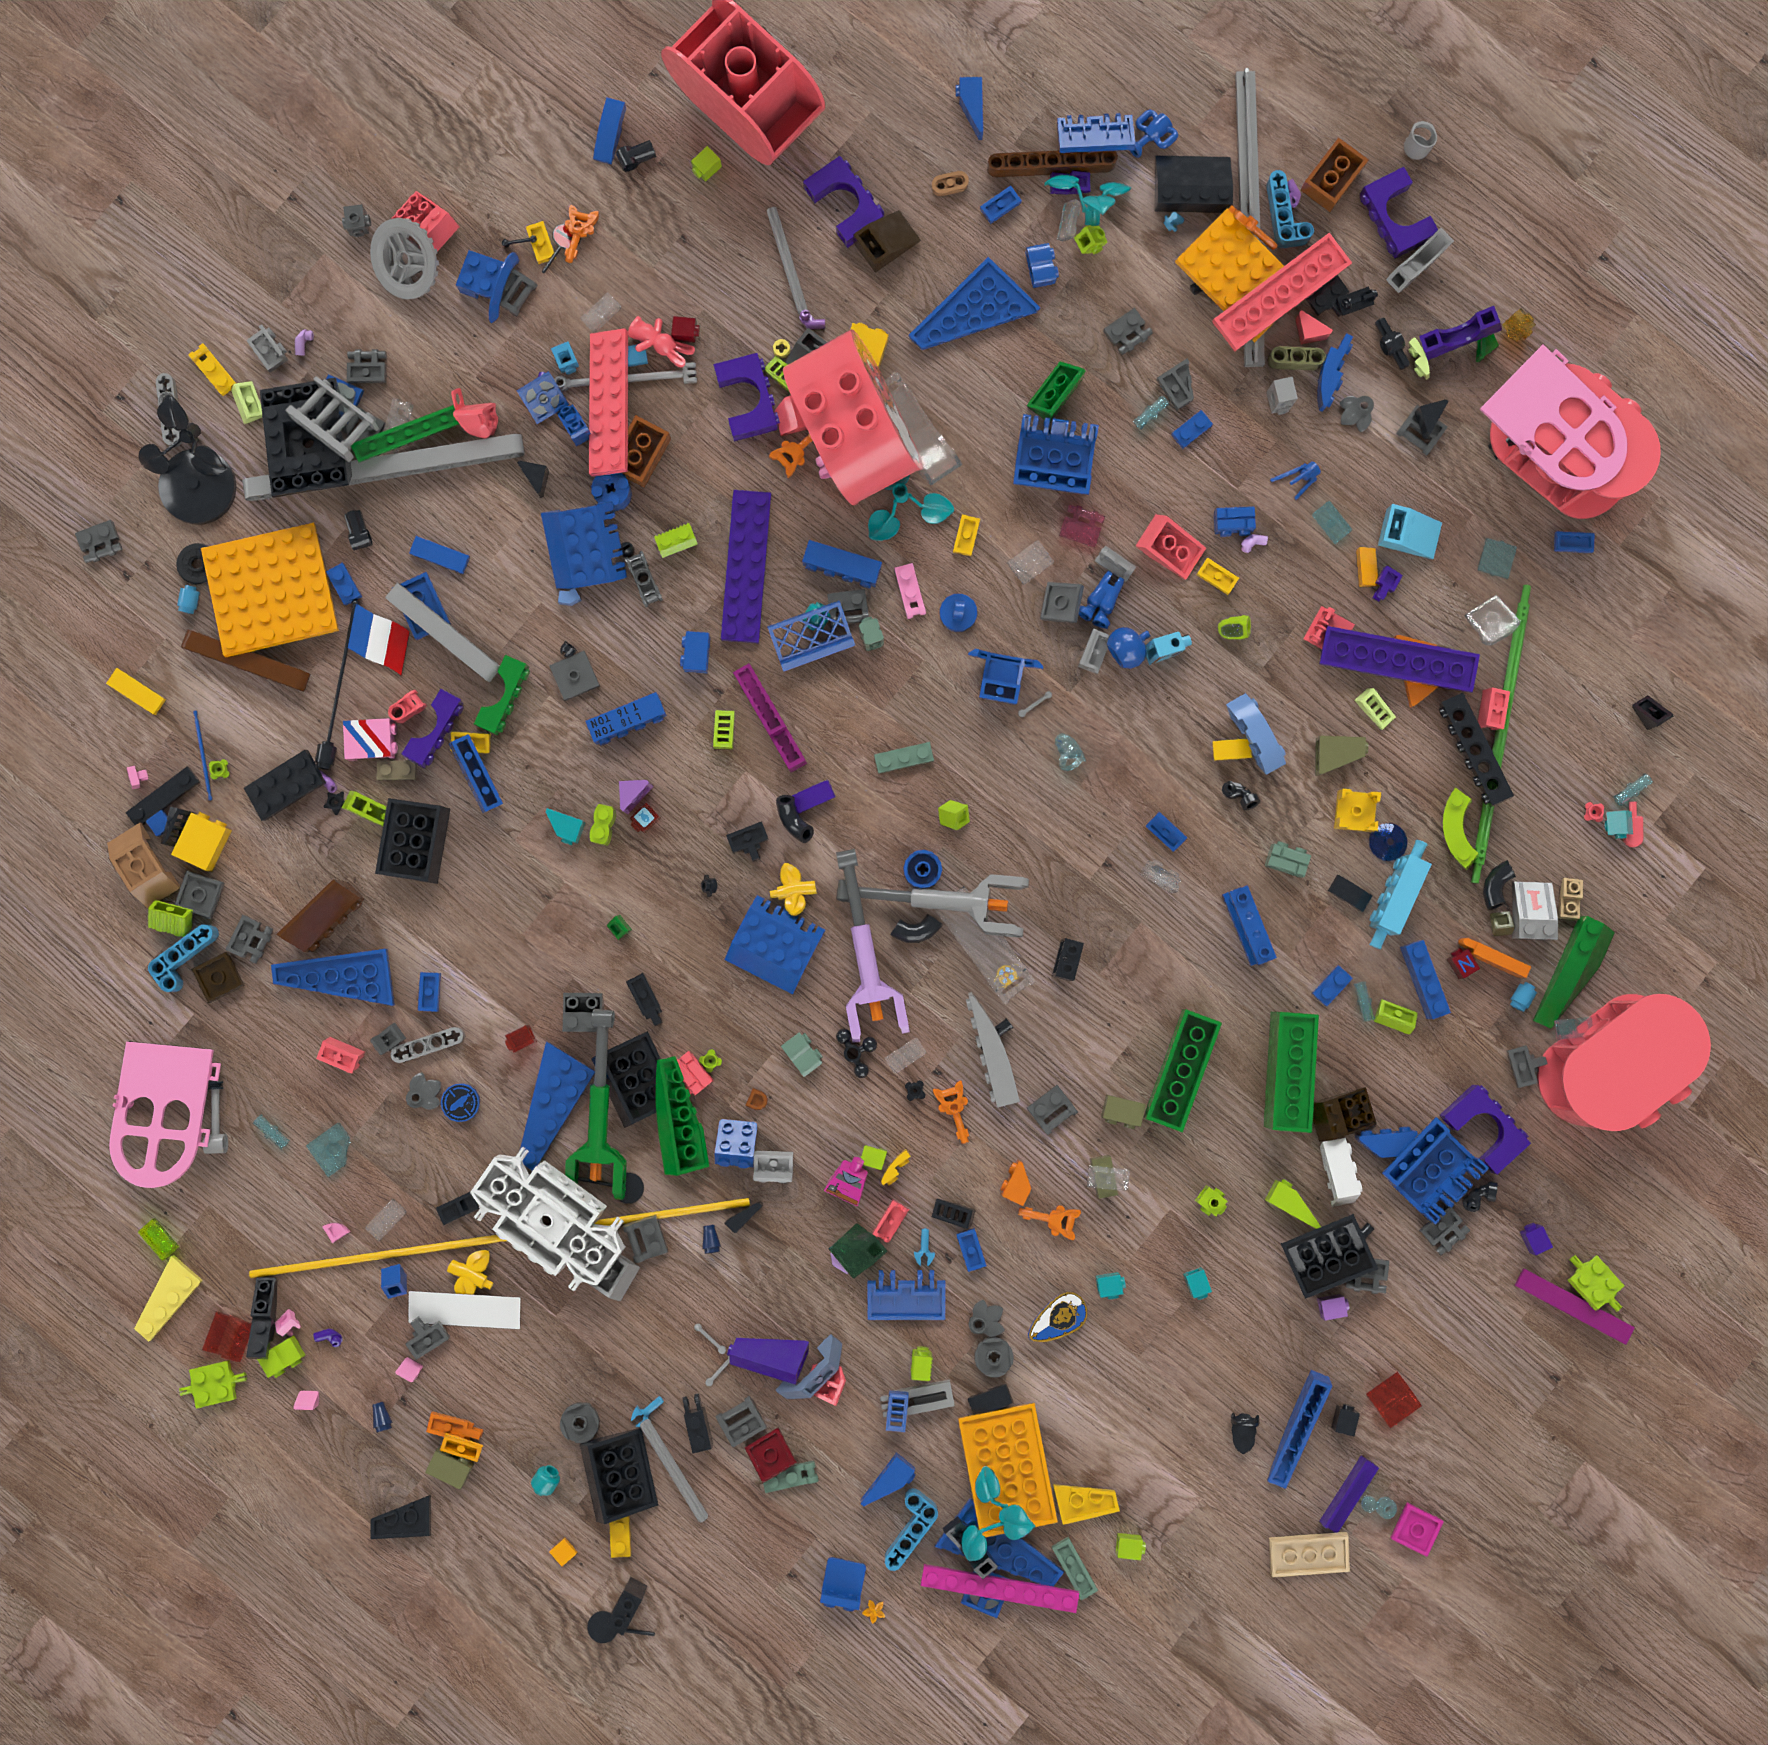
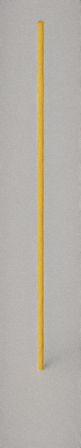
(480, 1240)

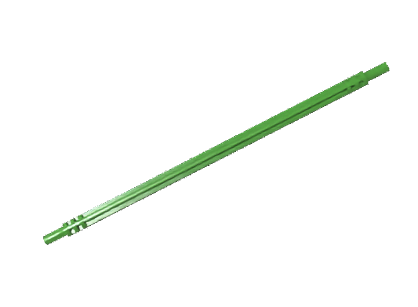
(1501, 734)

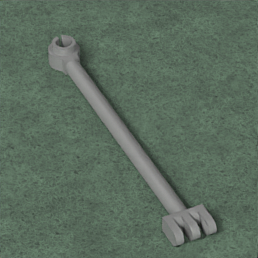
(685, 373)

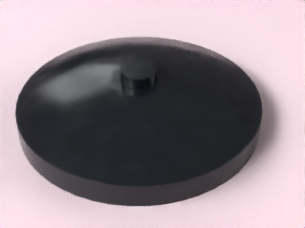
(193, 495)

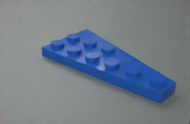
(1010, 1555)

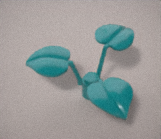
(1094, 204)
(884, 525)
(1013, 1518)

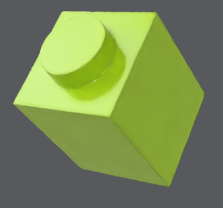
(705, 164)
(1130, 1546)

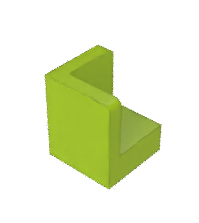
(954, 814)
(873, 1157)

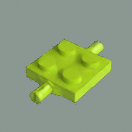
(1596, 1283)
(212, 1384)

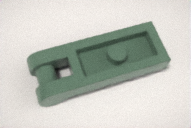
(792, 1477)

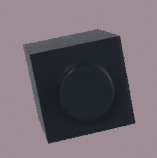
(1345, 1420)

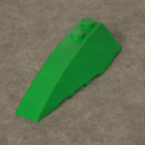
(1575, 968)
(678, 1127)

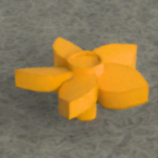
(874, 1611)

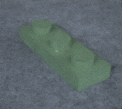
(904, 757)
(1074, 1568)

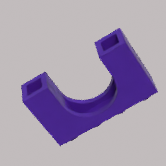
(838, 176)
(1397, 237)
(749, 370)
(1510, 1139)

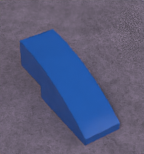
(609, 130)

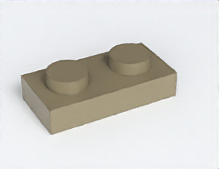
(396, 770)

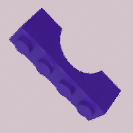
(1443, 341)
(422, 749)

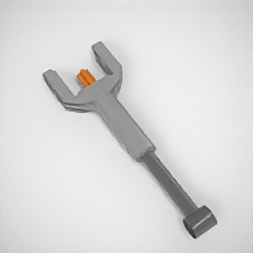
(975, 903)

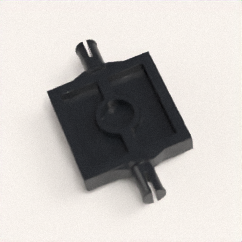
(1326, 296)

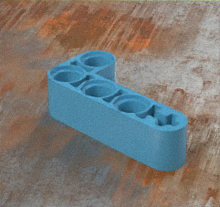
(1284, 209)
(185, 954)
(908, 1533)

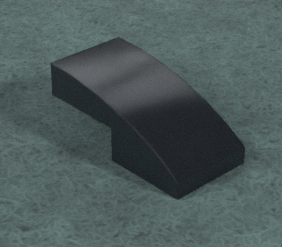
(1350, 893)
(457, 1208)
(990, 1400)

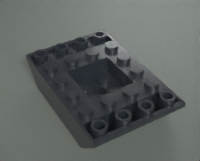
(290, 464)

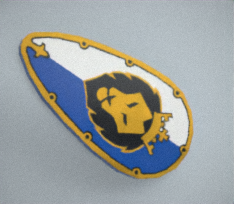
(1059, 1318)

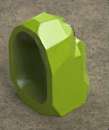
(1235, 627)

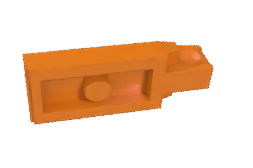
(441, 1424)

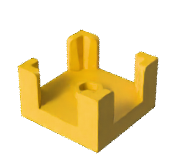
(1356, 810)

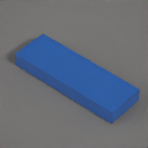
(439, 555)

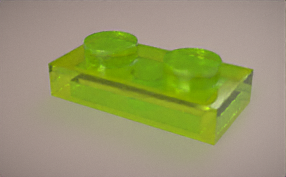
(158, 1239)

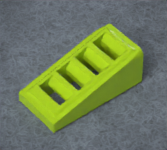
(778, 379)
(723, 745)

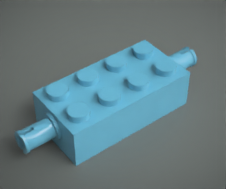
(1399, 895)

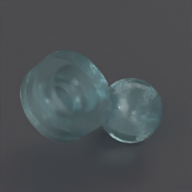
(1369, 1505)

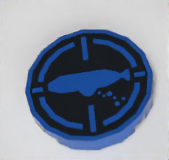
(460, 1102)

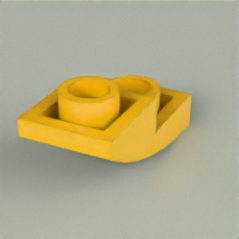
(1231, 749)
(891, 1172)

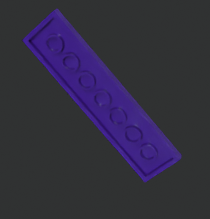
(746, 566)
(1399, 659)

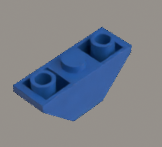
(574, 424)
(1387, 1142)

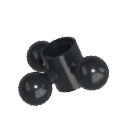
(869, 1045)

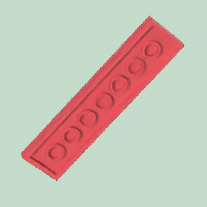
(1282, 292)
(608, 403)

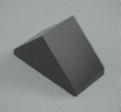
(1428, 416)
(536, 474)
(1651, 712)

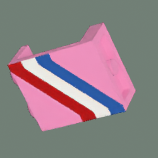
(369, 739)

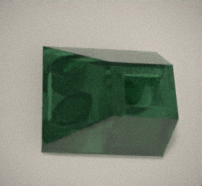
(857, 1250)

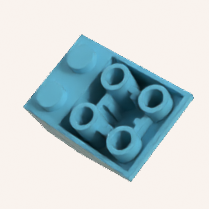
(1409, 531)

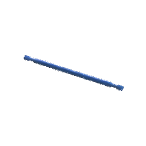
(202, 756)

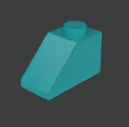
(566, 826)

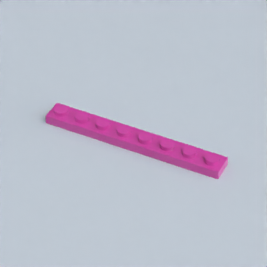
(1000, 1588)

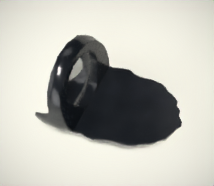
(1244, 1431)

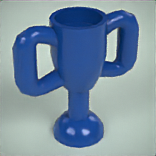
(1154, 131)

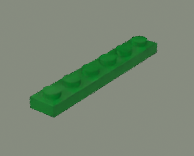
(404, 434)

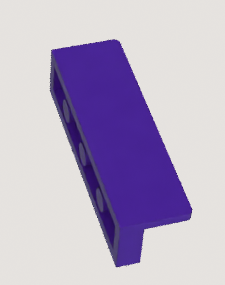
(1348, 1494)

